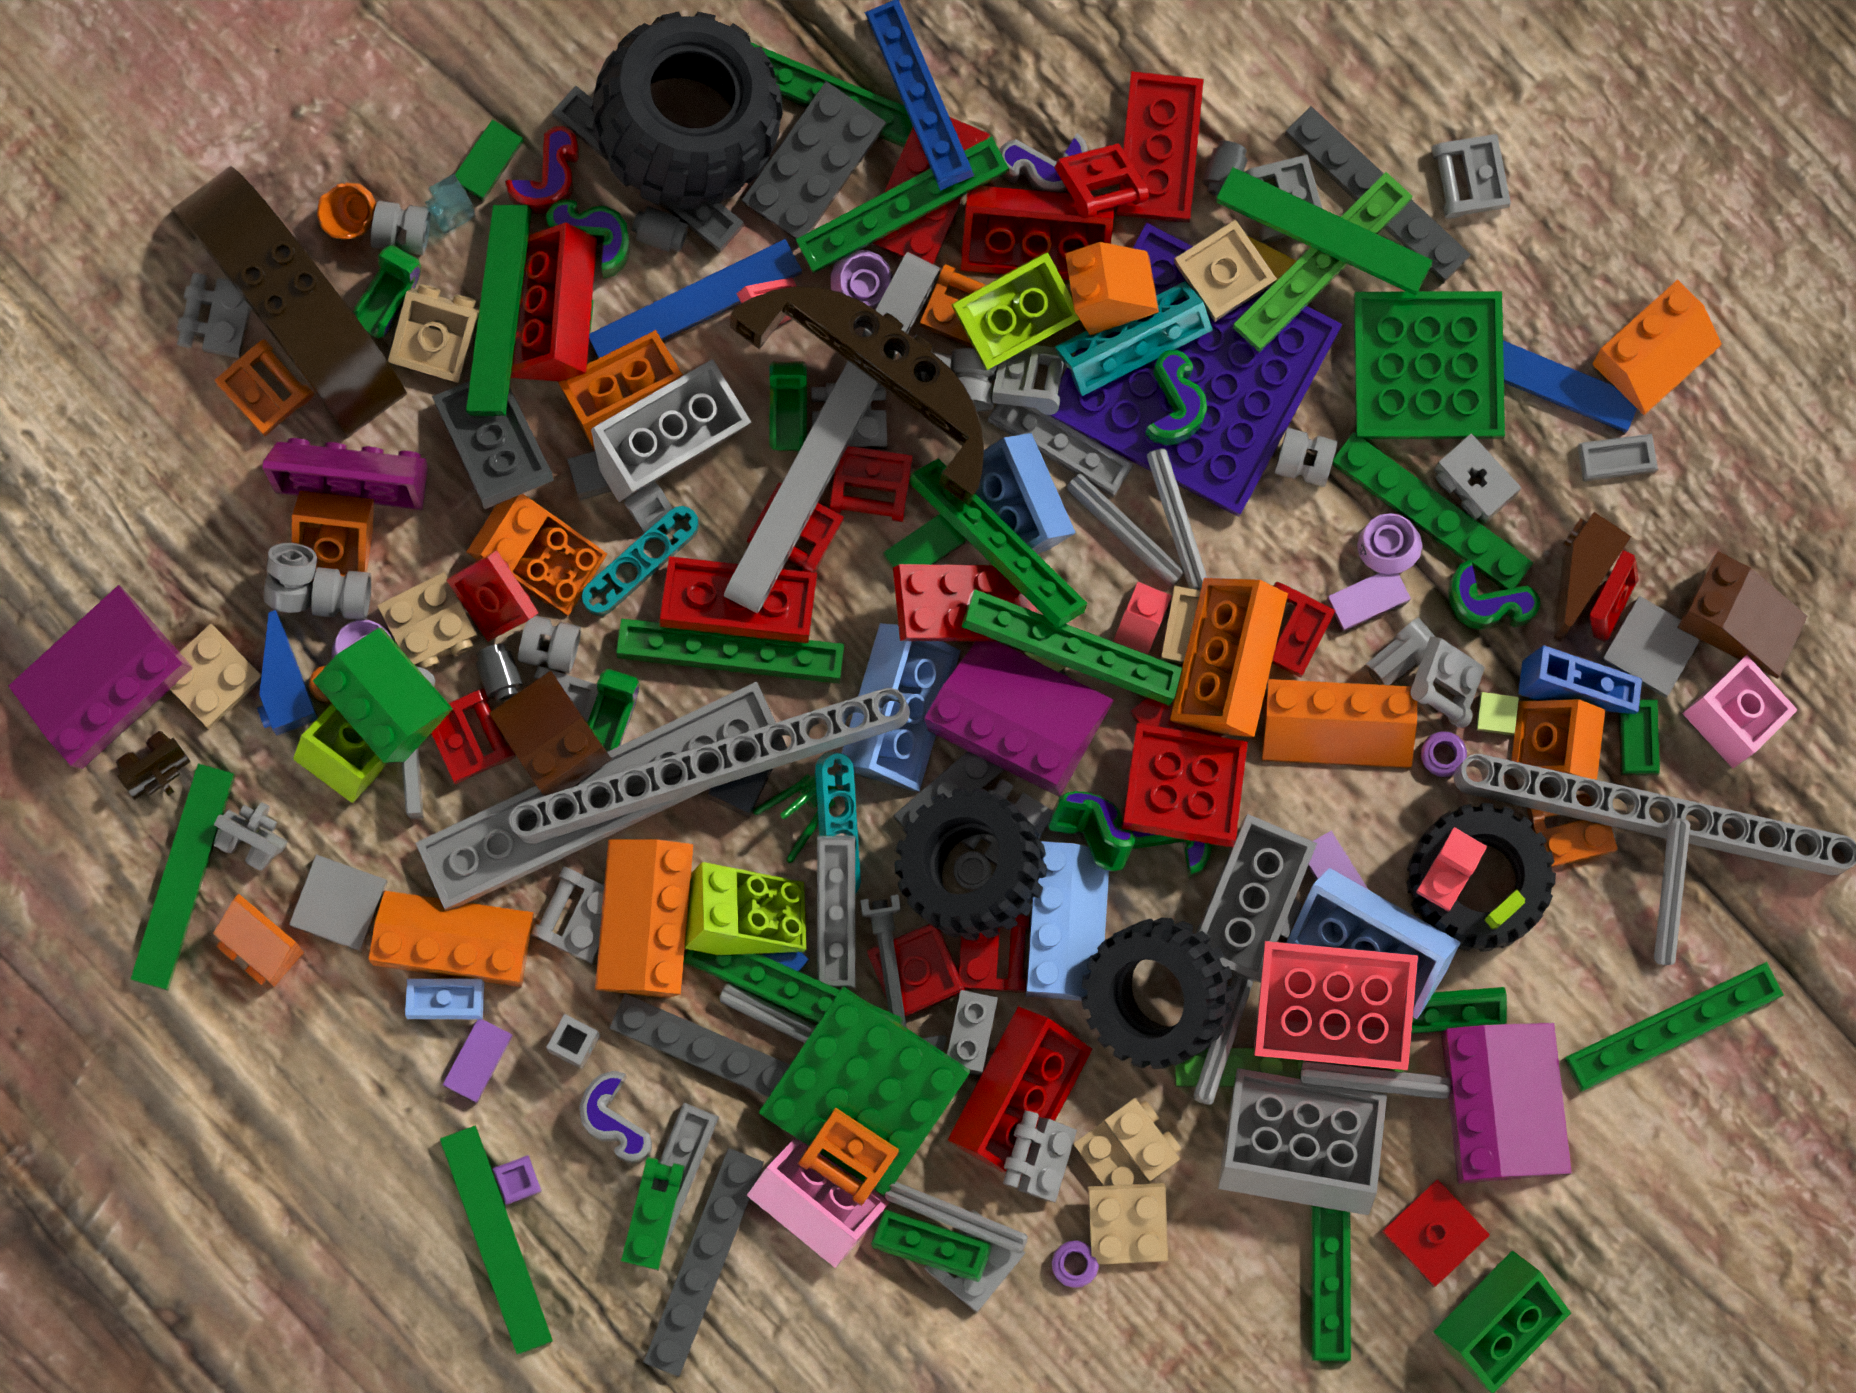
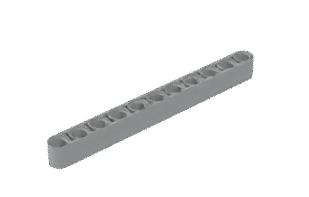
(824, 447)
(691, 762)
(1639, 820)

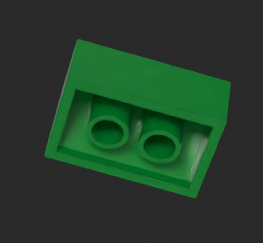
(383, 696)
(1502, 1321)

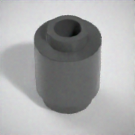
(1221, 161)
(660, 229)
(498, 672)

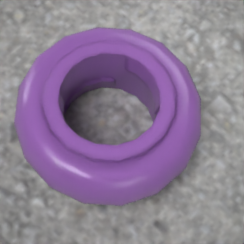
(1449, 739)
(1074, 1280)

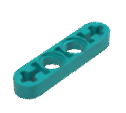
(645, 565)
(847, 821)

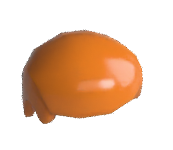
(346, 211)

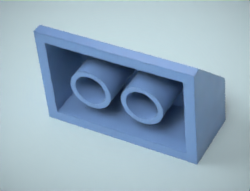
(1023, 493)

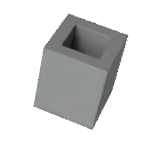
(573, 1041)

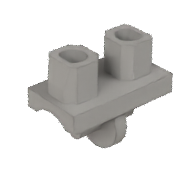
(236, 828)

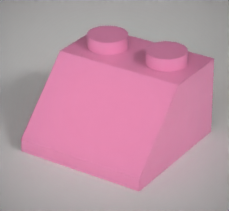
(1740, 712)

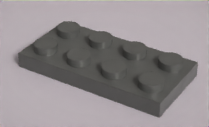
(814, 162)
(494, 449)

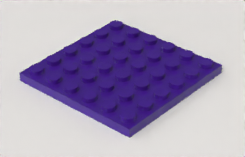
(1246, 393)

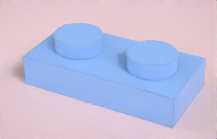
(444, 999)

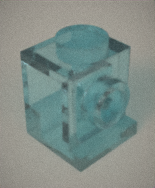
(450, 204)

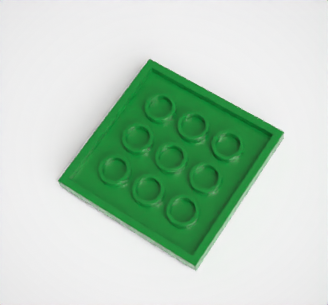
(1429, 365)
(870, 1073)

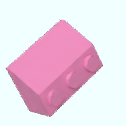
(814, 1206)

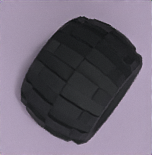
(675, 160)

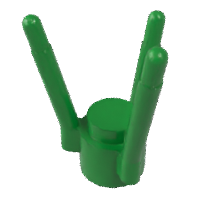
(807, 795)

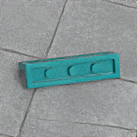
(1137, 342)

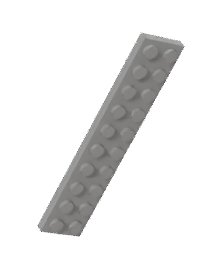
(486, 852)

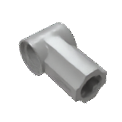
(1401, 654)

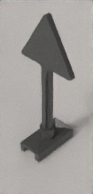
(883, 925)

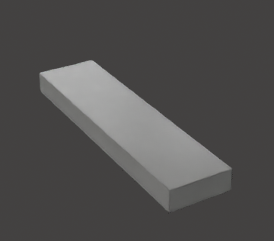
(1065, 446)
(836, 910)
(686, 1147)

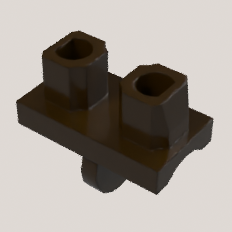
(153, 770)

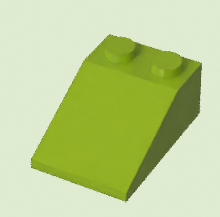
(1016, 311)
(338, 755)

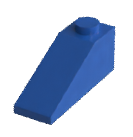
(1562, 676)
(282, 686)

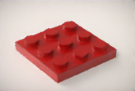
(1185, 785)

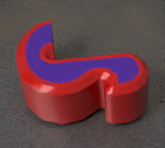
(557, 179)

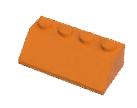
(1229, 656)
(1339, 723)
(644, 917)
(456, 943)

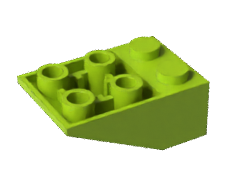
(744, 912)

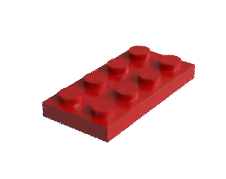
(1163, 143)
(927, 234)
(935, 599)
(697, 602)

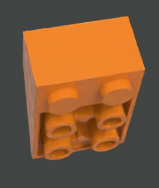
(540, 551)

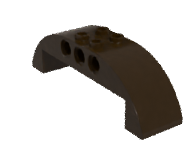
(291, 299)
(833, 319)

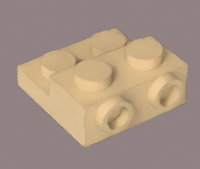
(435, 333)
(429, 622)
(1128, 1147)

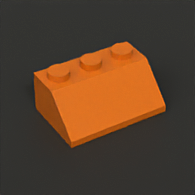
(1659, 348)
(619, 381)

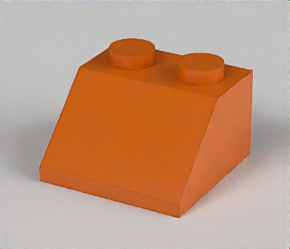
(1110, 285)
(335, 529)
(1559, 736)
(256, 941)

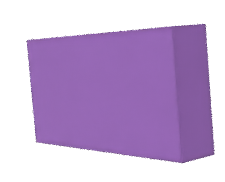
(477, 1060)

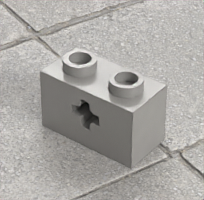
(1473, 460)
(972, 1030)

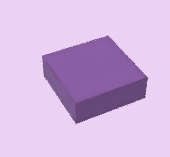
(517, 1180)

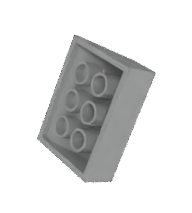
(1303, 1142)

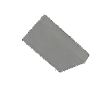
(1651, 647)
(338, 903)

